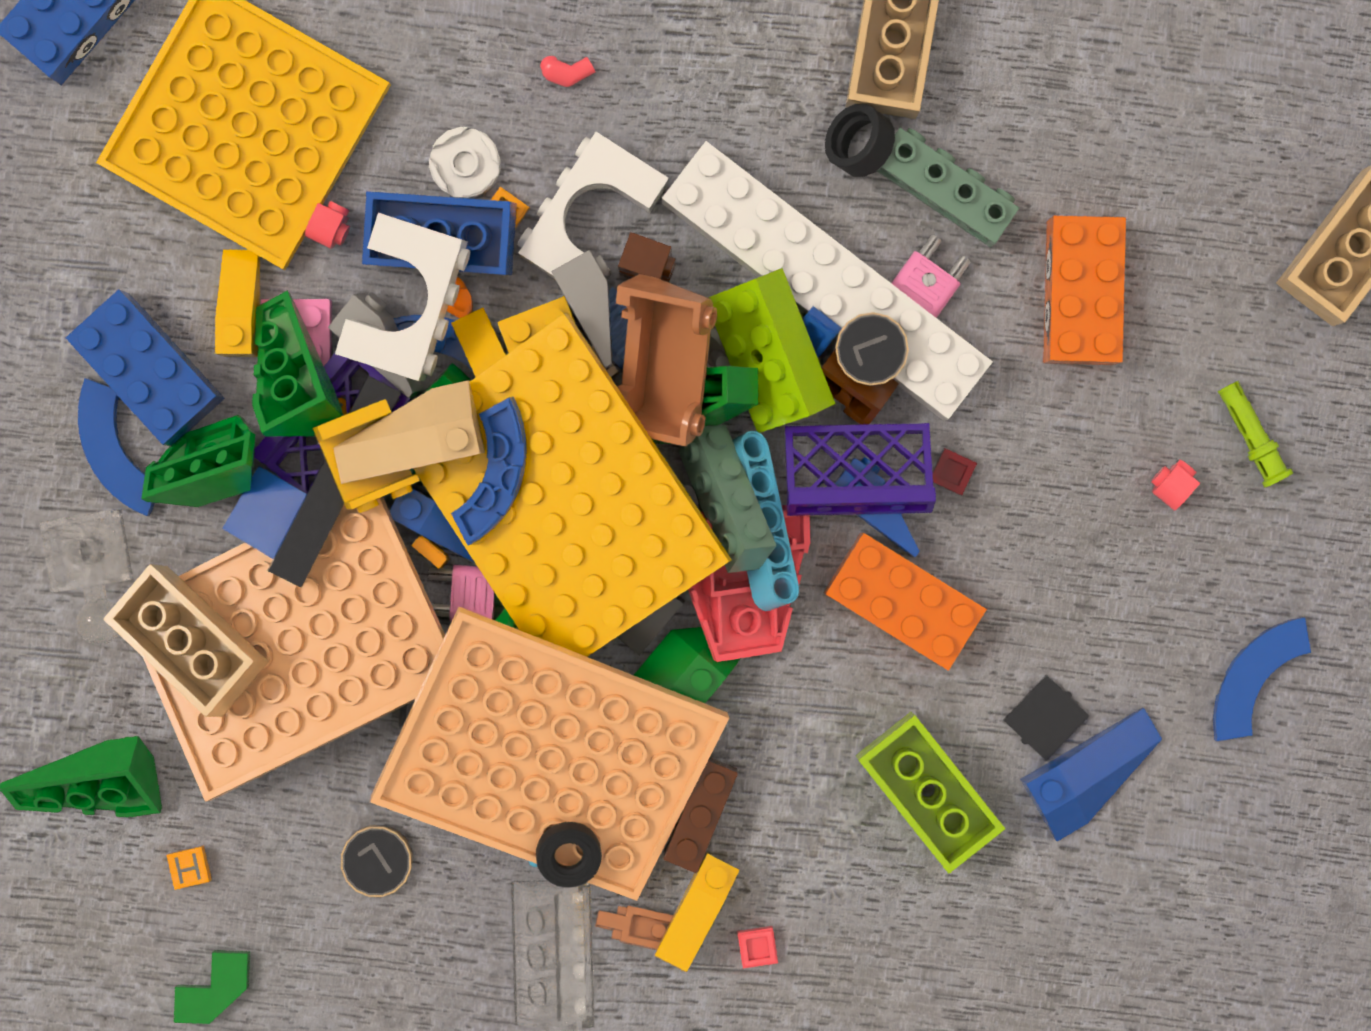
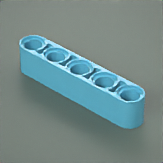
(779, 569)

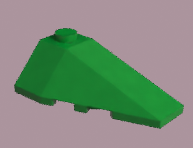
(291, 380)
(106, 776)

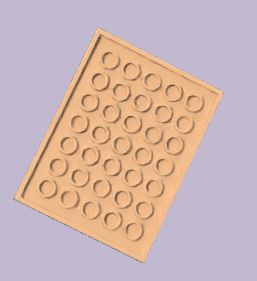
(335, 649)
(540, 737)

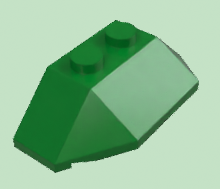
(203, 465)
(686, 665)

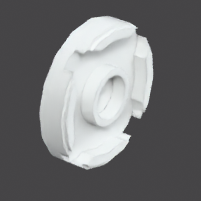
(464, 163)

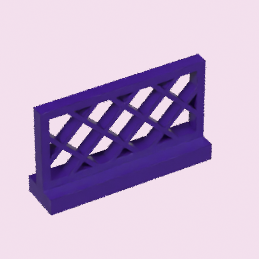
(275, 448)
(865, 498)

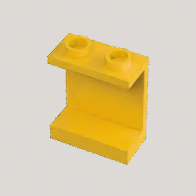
(365, 492)

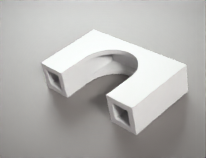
(598, 167)
(411, 349)

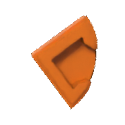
(463, 304)

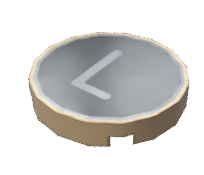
(872, 348)
(376, 861)

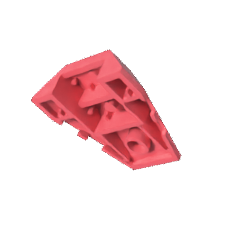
(728, 613)

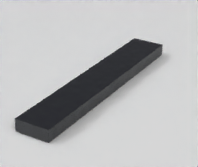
(320, 505)

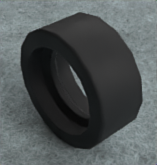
(875, 151)

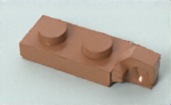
(635, 926)

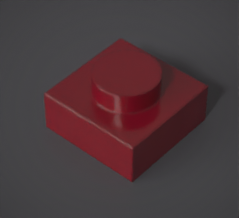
(953, 471)

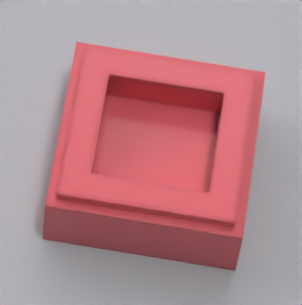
(757, 947)

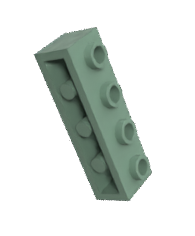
(948, 188)
(728, 498)

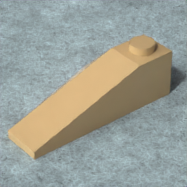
(421, 433)

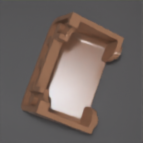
(665, 356)

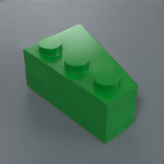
(727, 393)

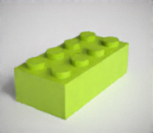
(766, 332)
(952, 819)

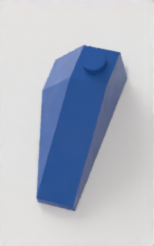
(1086, 777)

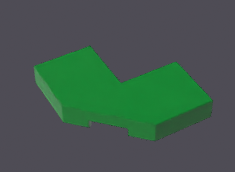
(228, 981)

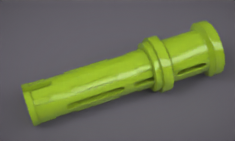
(1262, 449)

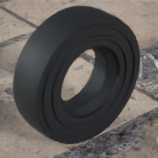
(568, 875)

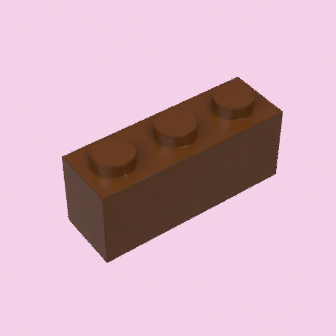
(700, 816)

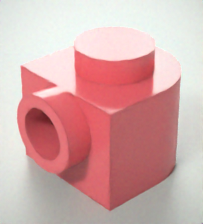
(328, 225)
(1175, 484)

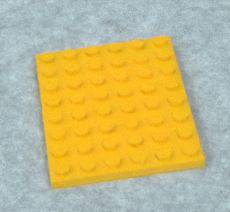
(599, 512)

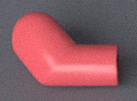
(566, 74)

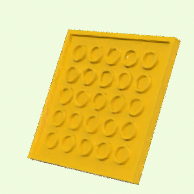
(244, 124)

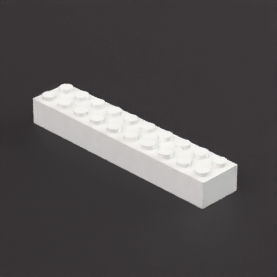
(771, 235)

